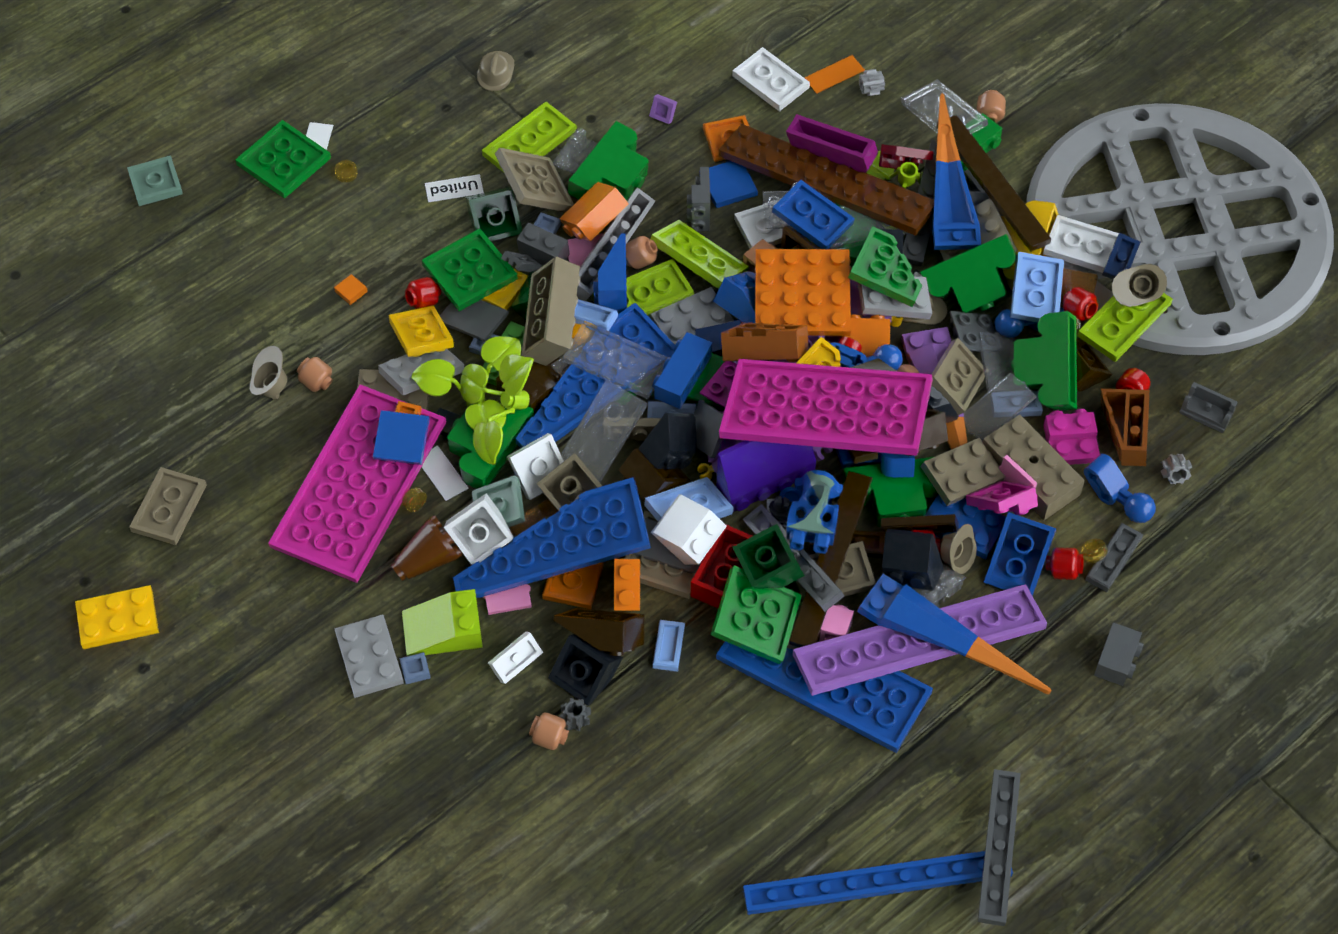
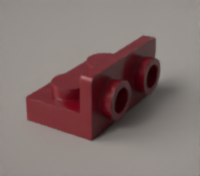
(895, 156)

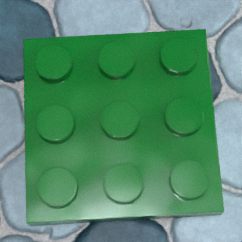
(283, 159)
(469, 269)
(756, 617)

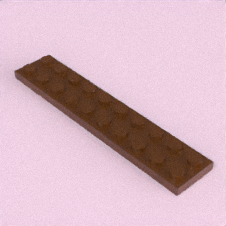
(834, 181)

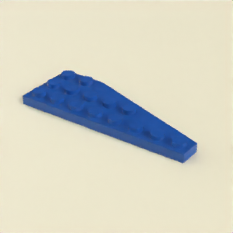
(578, 388)
(588, 531)
(875, 708)

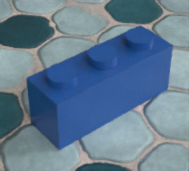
(682, 370)

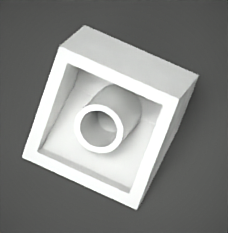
(479, 529)
(688, 530)

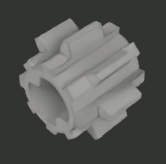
(871, 82)
(1176, 469)

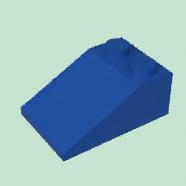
(611, 286)
(738, 296)
(1020, 553)

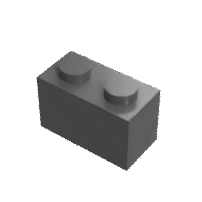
(542, 244)
(1118, 654)

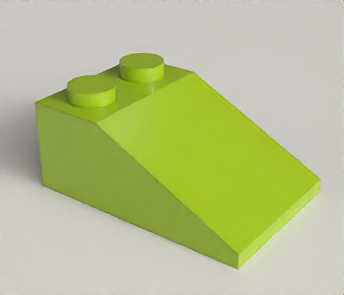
(443, 624)

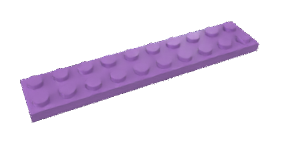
(885, 651)

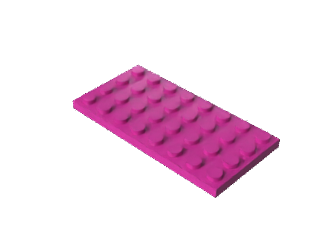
(827, 406)
(349, 493)

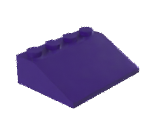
(758, 469)

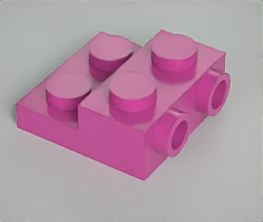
(1073, 435)
(1004, 497)

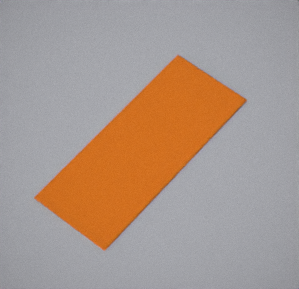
(834, 74)

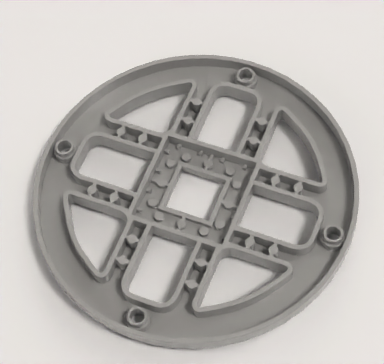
(1222, 246)

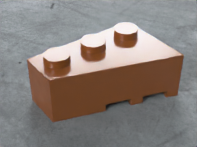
(765, 342)
(1128, 423)

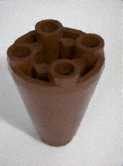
(426, 550)

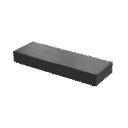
(1119, 551)

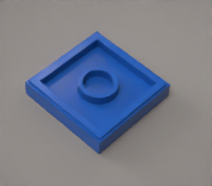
(730, 184)
(401, 437)

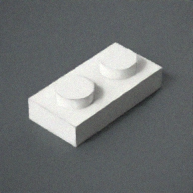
(515, 657)

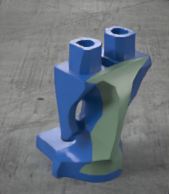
(817, 491)

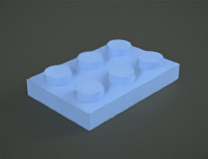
(1036, 286)
(700, 491)

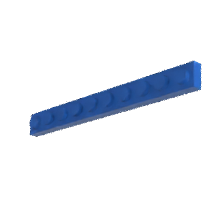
(864, 883)

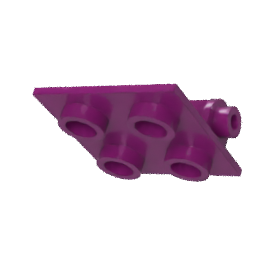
(720, 384)

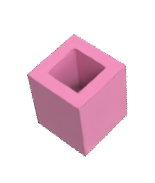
(836, 622)

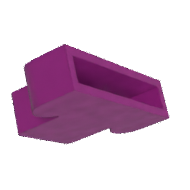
(832, 143)

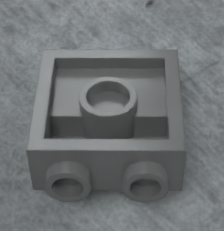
(699, 202)

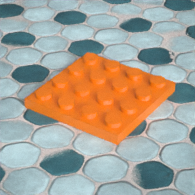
(804, 289)

